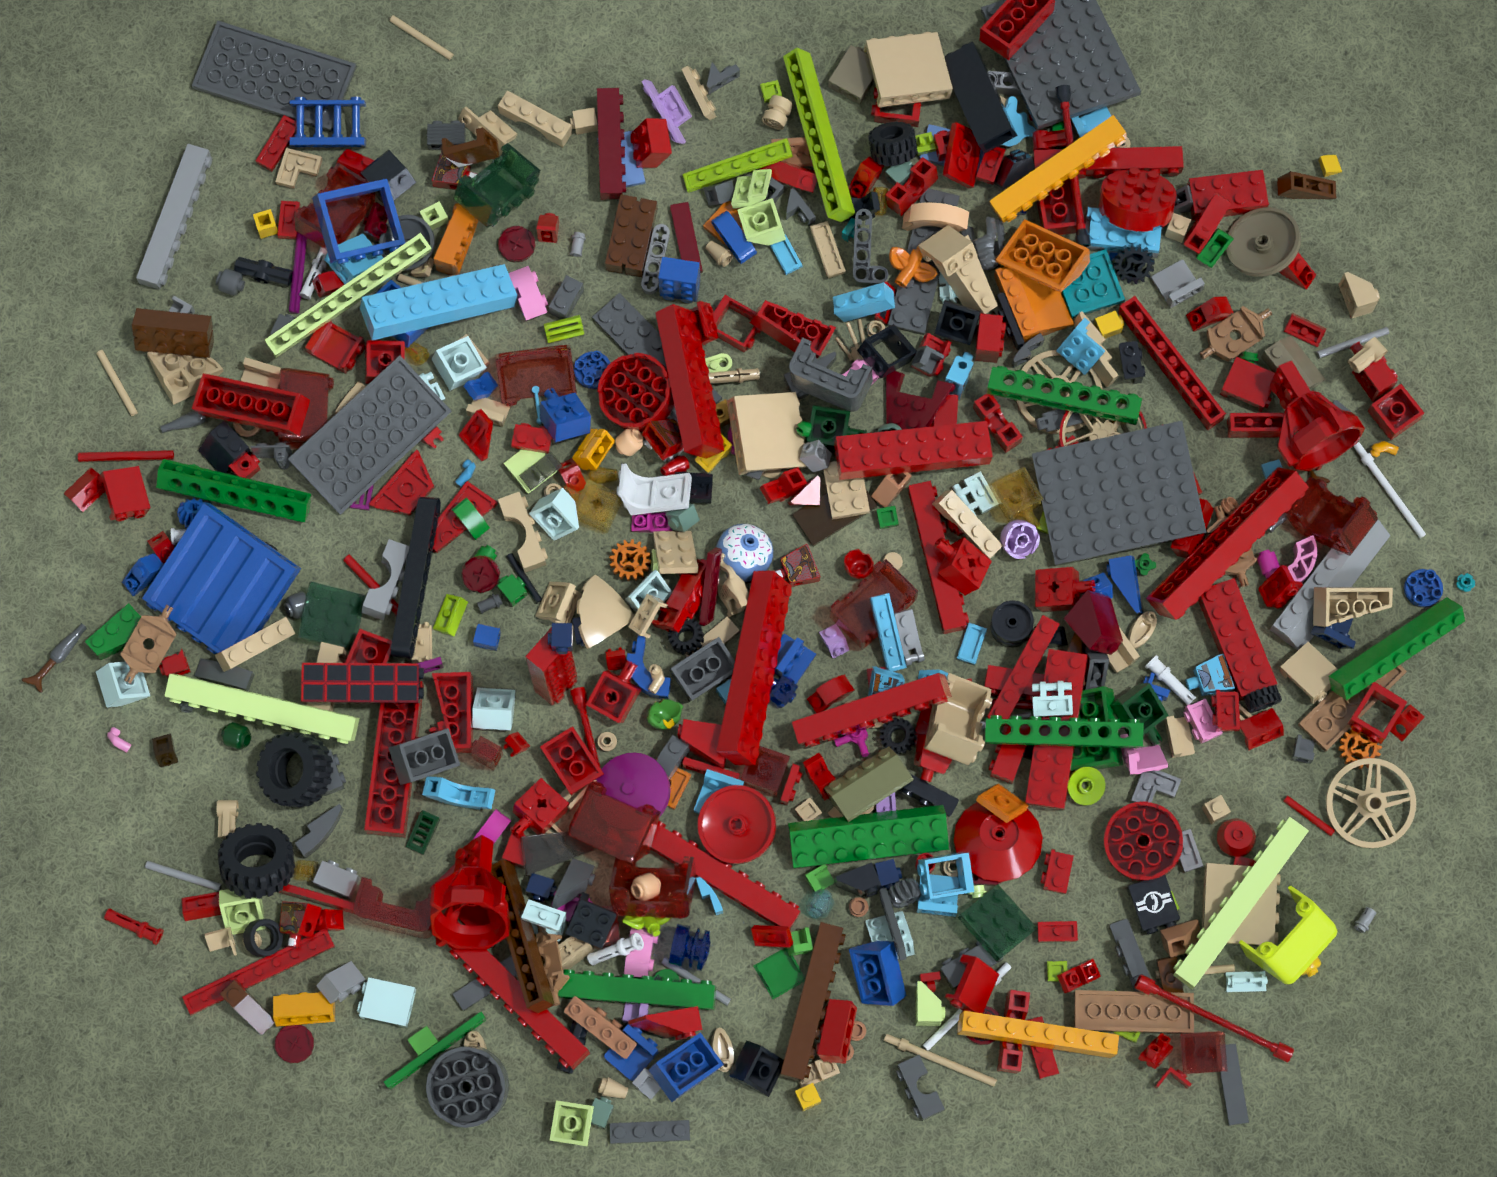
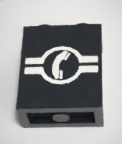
(1154, 904)

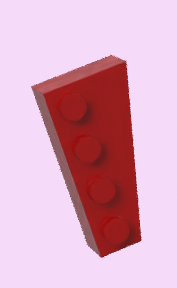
(791, 327)
(456, 703)

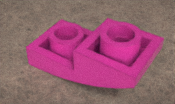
(650, 522)
(494, 826)

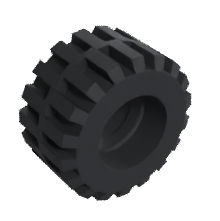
(892, 143)

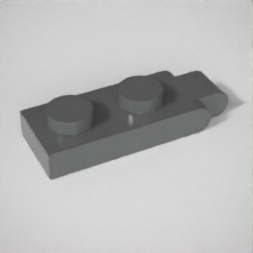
(1052, 420)

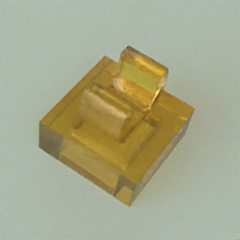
(306, 870)

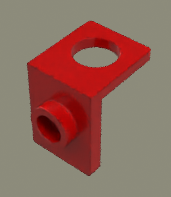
(572, 475)
(162, 547)
(1409, 719)
(1178, 1075)

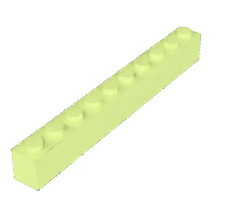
(348, 295)
(261, 707)
(1241, 902)

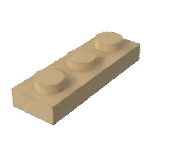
(699, 92)

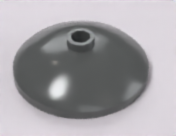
(411, 227)

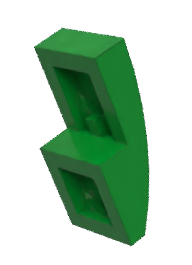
(470, 518)

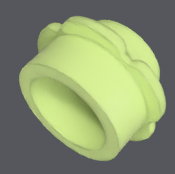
(978, 891)

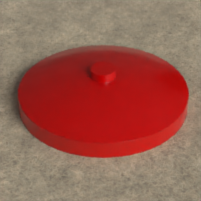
(736, 824)

